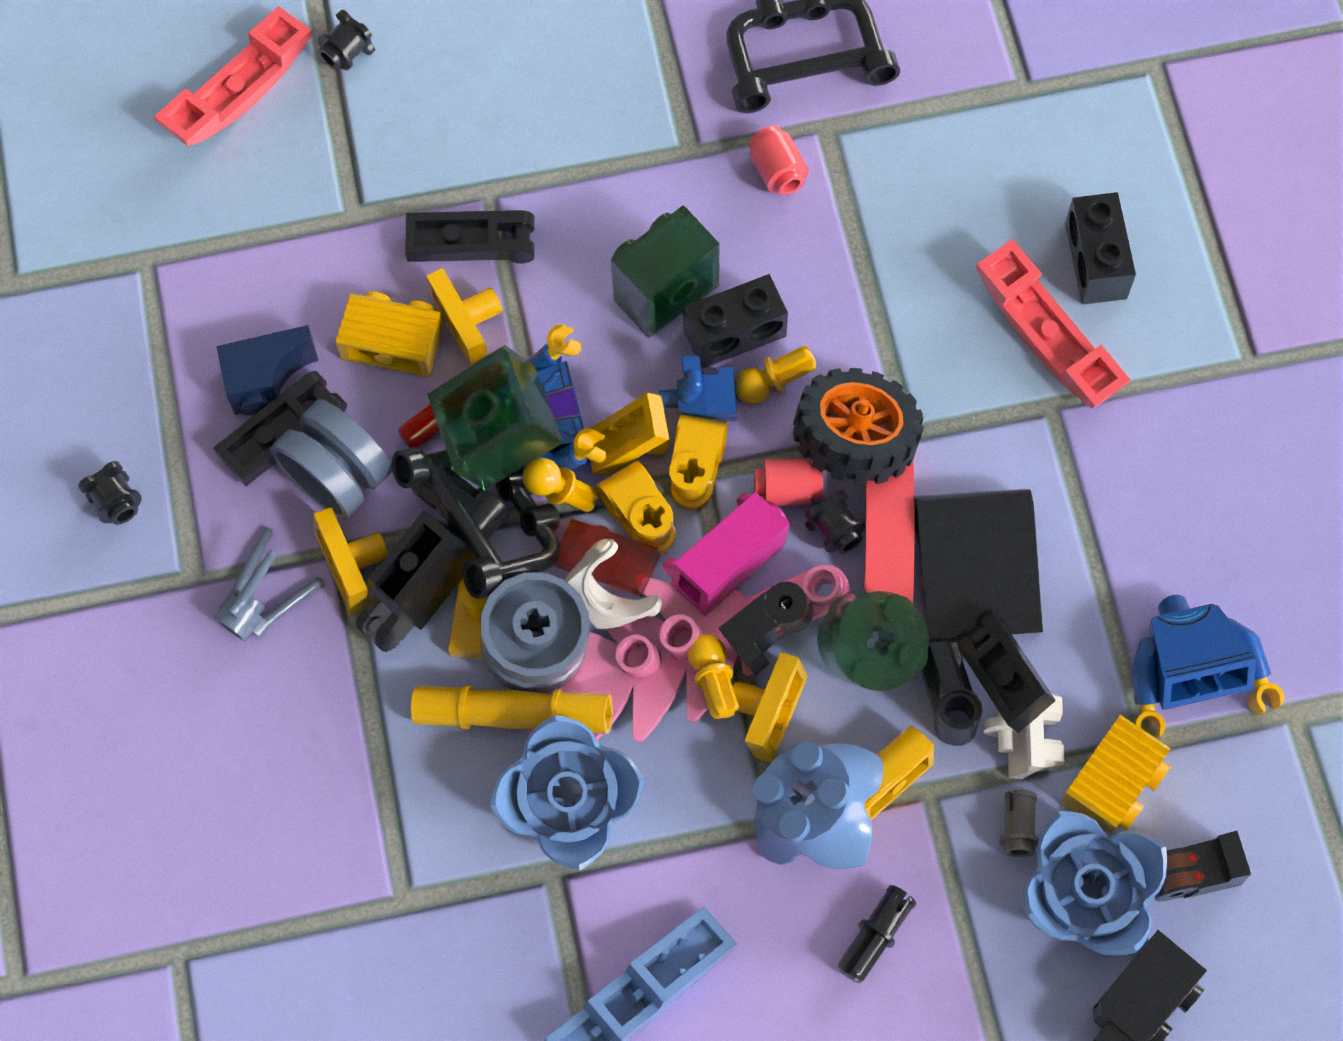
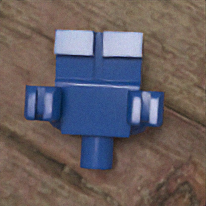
(701, 394)

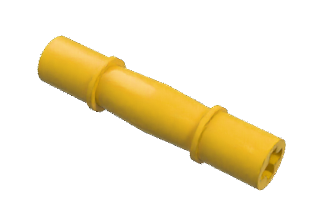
(507, 708)

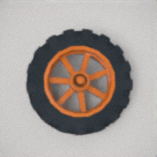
(862, 405)

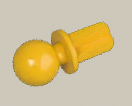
(754, 384)
(558, 484)
(713, 676)

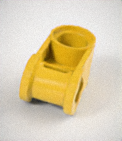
(696, 455)
(637, 504)

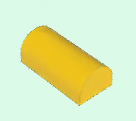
(903, 763)

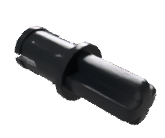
(876, 934)

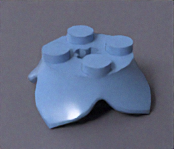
(835, 825)
(574, 831)
(1124, 863)

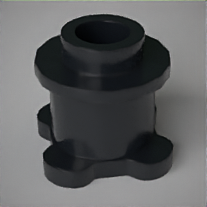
(345, 42)
(111, 494)
(835, 523)

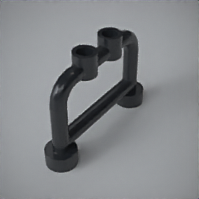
(752, 92)
(483, 575)

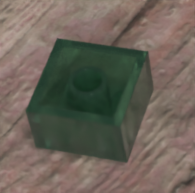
(665, 270)
(494, 418)

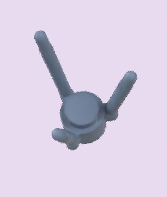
(241, 611)

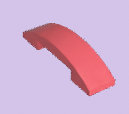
(239, 83)
(1046, 327)
(890, 534)

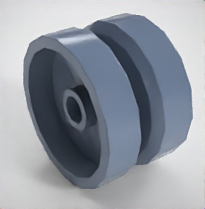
(332, 458)
(541, 605)

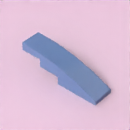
(650, 982)

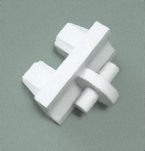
(1028, 749)

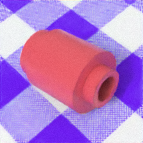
(778, 160)
(789, 482)

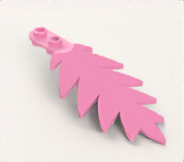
(653, 653)

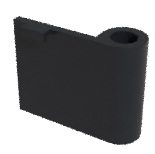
(978, 558)

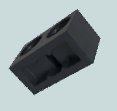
(1100, 248)
(735, 321)

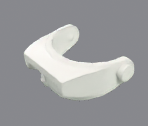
(603, 607)

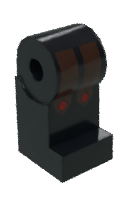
(765, 621)
(1205, 868)

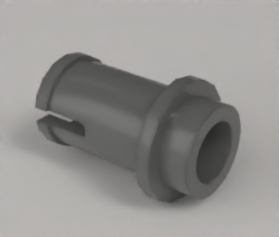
(1019, 824)

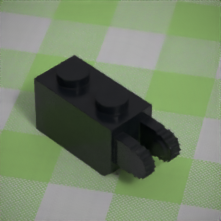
(413, 581)
(1148, 993)

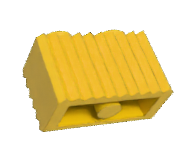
(390, 333)
(1117, 775)

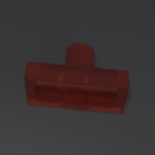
(625, 570)

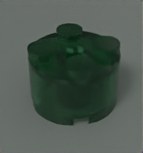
(897, 653)

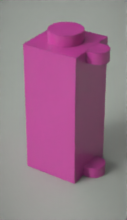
(729, 552)

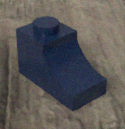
(261, 365)

